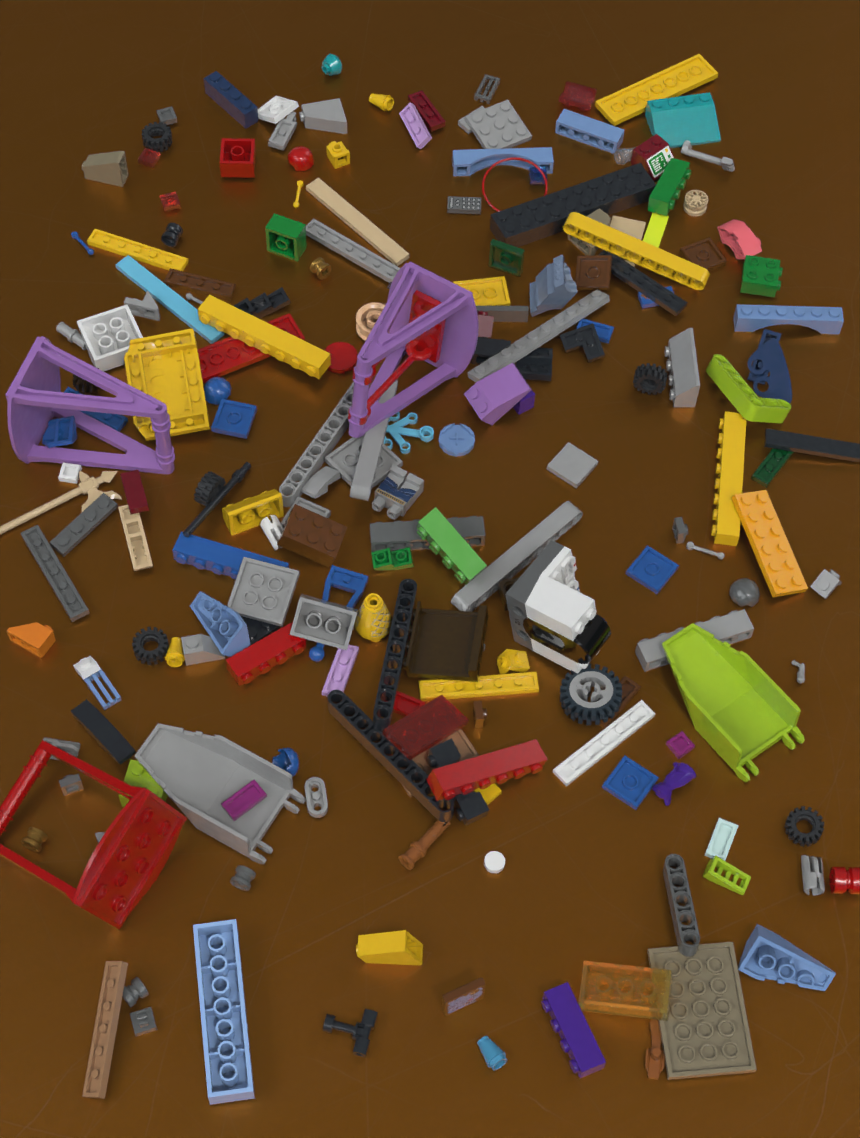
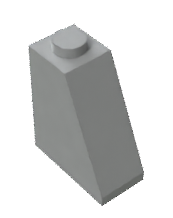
(324, 116)

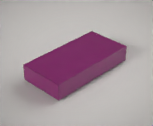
(244, 800)

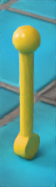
(299, 184)

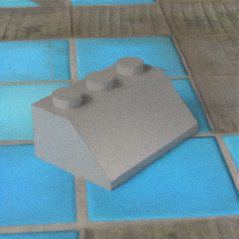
(323, 622)

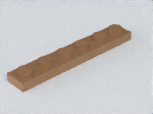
(105, 1029)

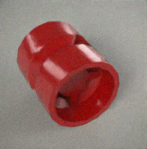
(844, 880)

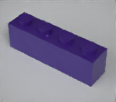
(573, 1030)

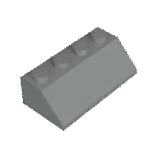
(682, 369)

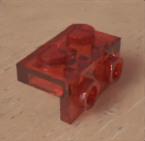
(578, 96)

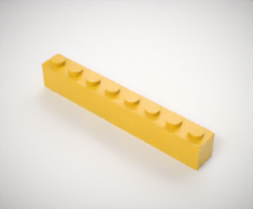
(264, 336)
(730, 478)

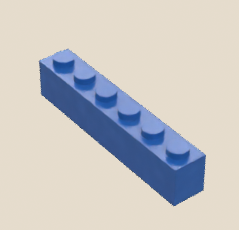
(215, 555)

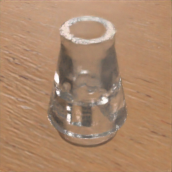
(623, 155)

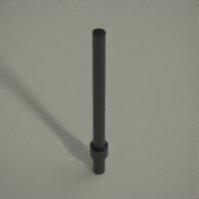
(236, 478)

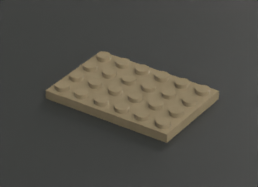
(706, 1013)

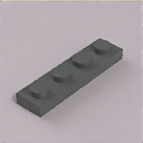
(83, 524)

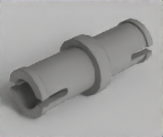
(72, 334)

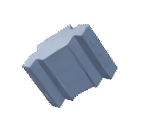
(552, 287)

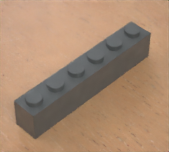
(403, 534)

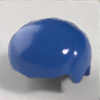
(217, 389)
(287, 760)

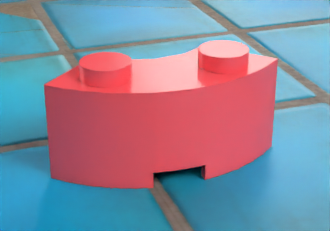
(739, 238)

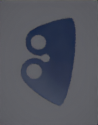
(774, 362)

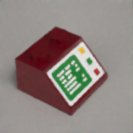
(653, 155)

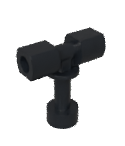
(360, 1031)

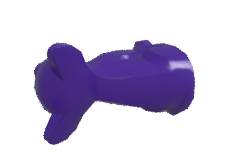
(676, 778)

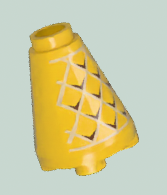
(373, 619)

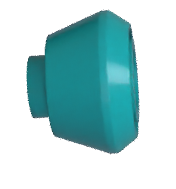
(331, 65)

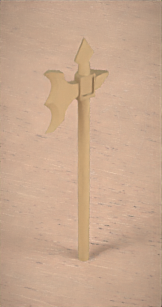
(87, 485)

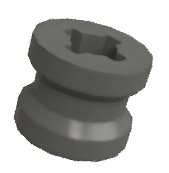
(243, 878)

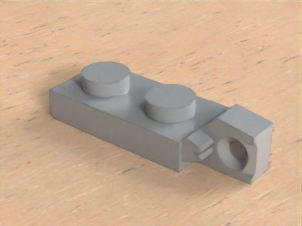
(283, 132)

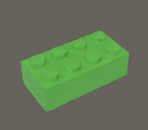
(450, 546)

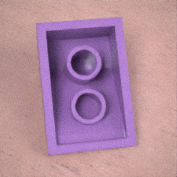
(497, 393)

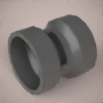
(134, 991)

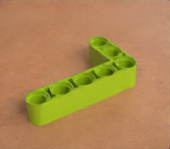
(742, 396)

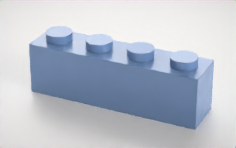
(589, 131)

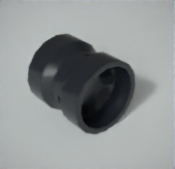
(172, 233)

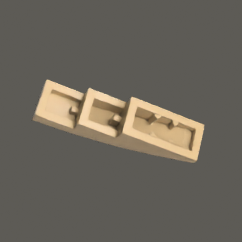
(135, 539)

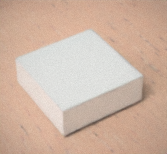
(69, 473)

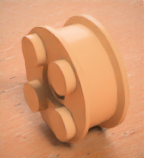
(367, 317)

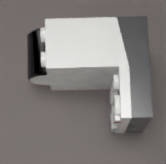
(551, 600)

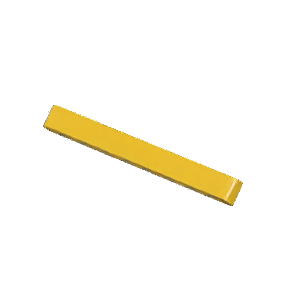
(636, 251)

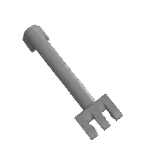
(726, 163)

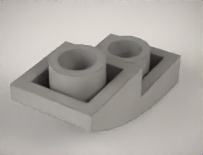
(319, 482)

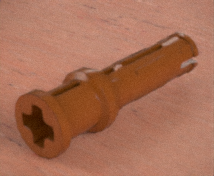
(418, 848)

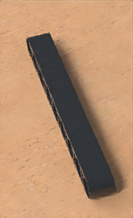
(394, 655)
(384, 747)

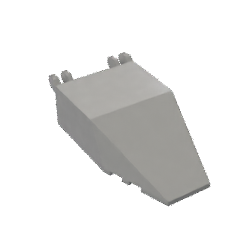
(207, 770)

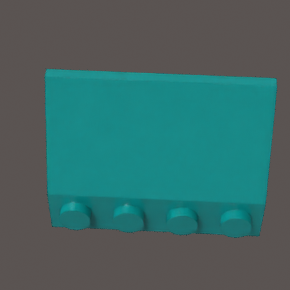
(684, 119)

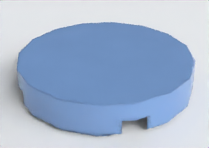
(456, 439)

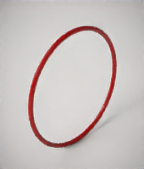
(506, 159)

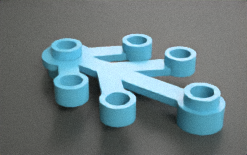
(397, 430)

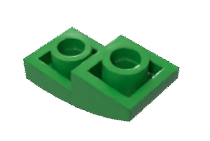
(392, 560)

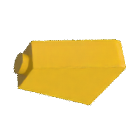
(390, 948)

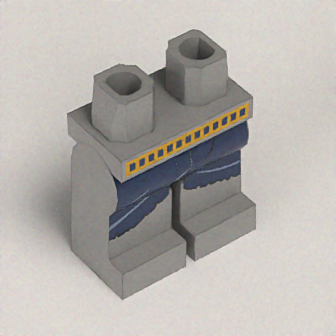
(397, 492)

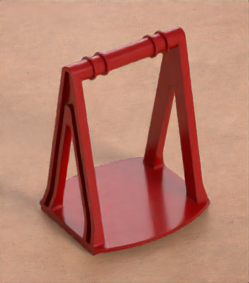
(127, 854)

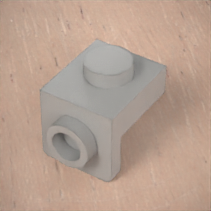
(826, 583)

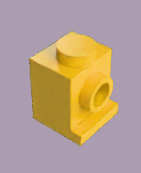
(337, 150)

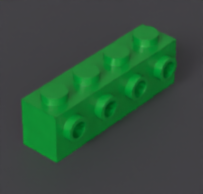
(669, 186)

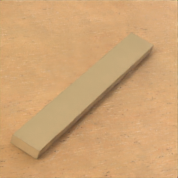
(357, 222)

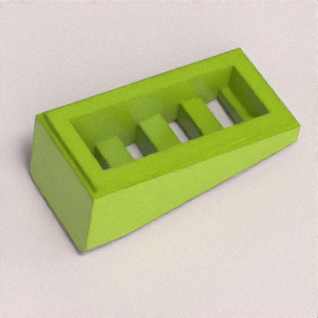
(724, 881)

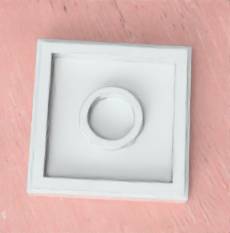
(276, 109)

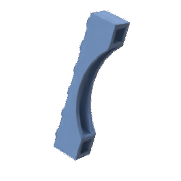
(472, 160)
(754, 317)

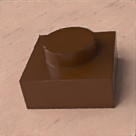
(479, 714)

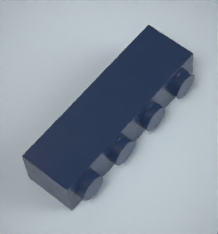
(231, 99)

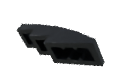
(263, 304)
(103, 732)

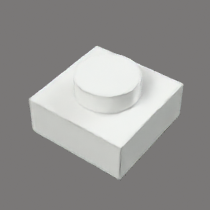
(86, 667)

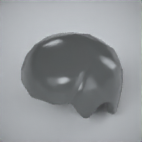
(744, 592)

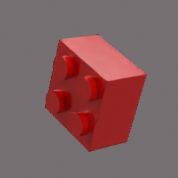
(237, 158)

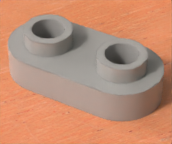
(316, 798)

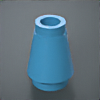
(492, 1054)

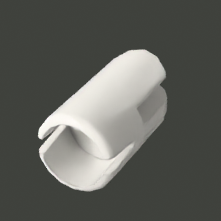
(272, 530)

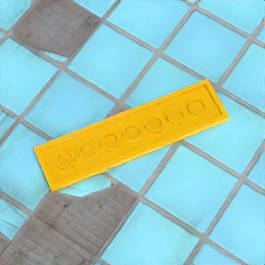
(664, 84)

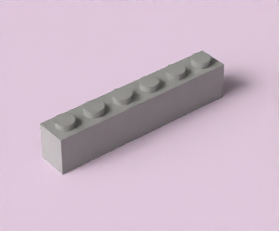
(727, 628)

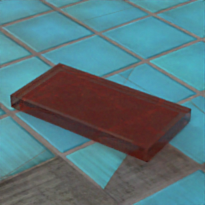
(425, 727)

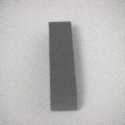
(681, 913)

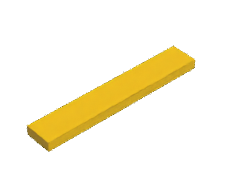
(137, 250)
(486, 686)

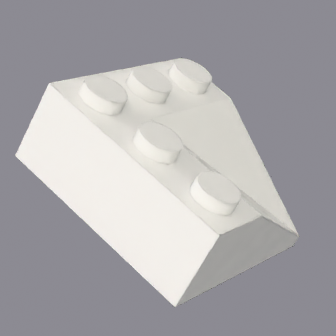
(109, 336)

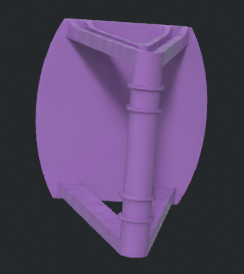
(37, 398)

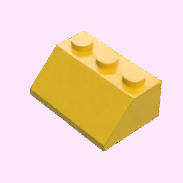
(252, 511)

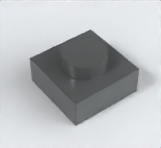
(167, 115)
(680, 530)
(71, 784)

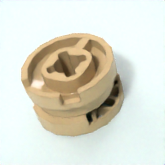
(694, 203)

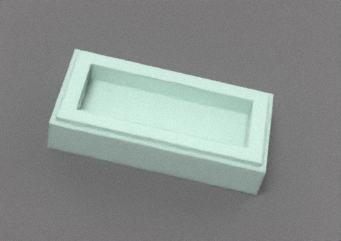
(721, 839)

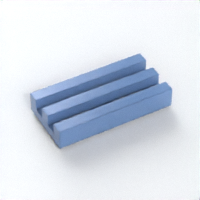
(100, 673)

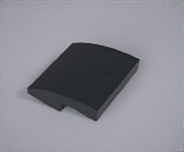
(536, 364)

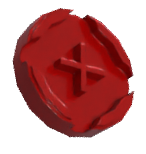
(342, 357)

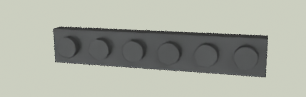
(55, 573)

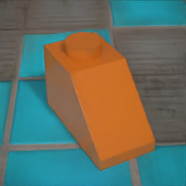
(33, 637)

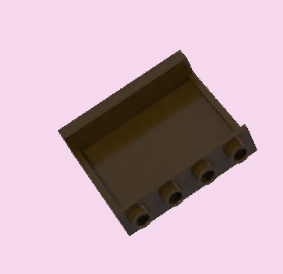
(446, 644)

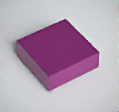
(680, 745)

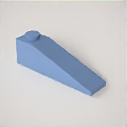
(222, 624)
(777, 959)

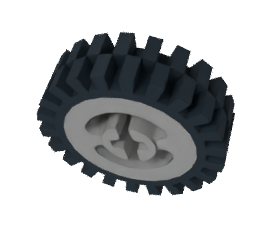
(604, 700)

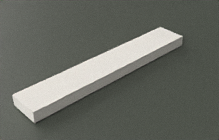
(603, 743)

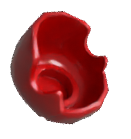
(301, 158)

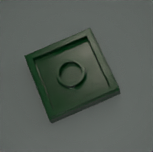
(506, 257)

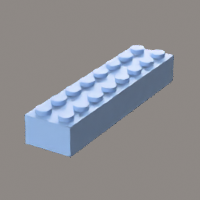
(223, 1012)

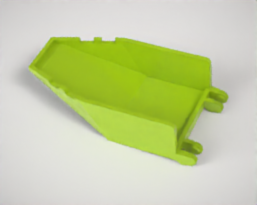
(730, 699)

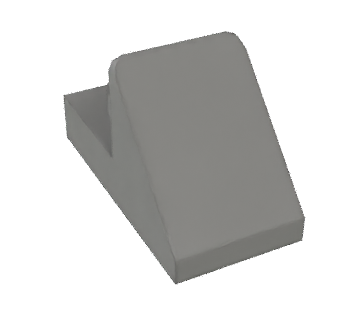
(145, 308)

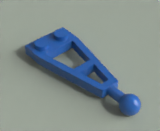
(344, 580)

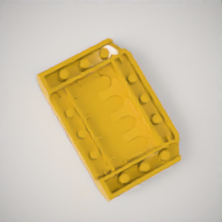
(170, 372)

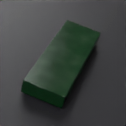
(771, 466)

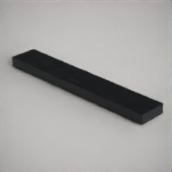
(646, 285)
(812, 445)

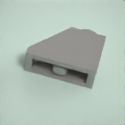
(200, 649)

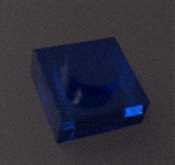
(535, 175)

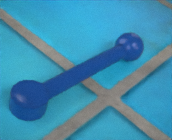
(90, 251)

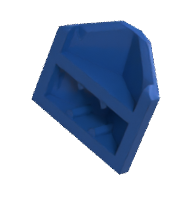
(60, 432)

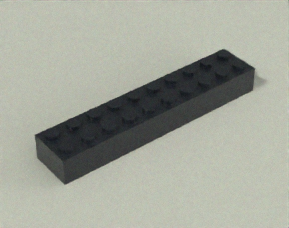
(549, 213)

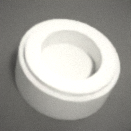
(494, 862)

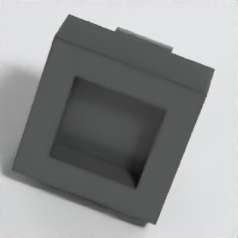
(143, 1021)

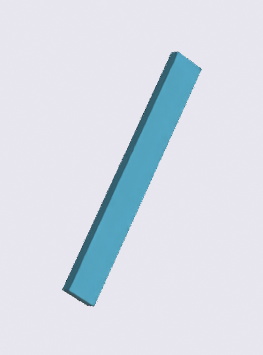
(167, 298)

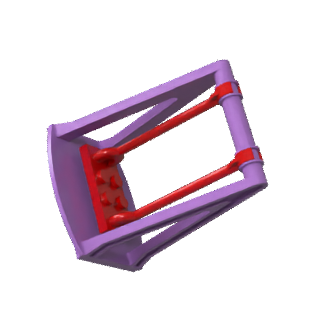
(428, 322)

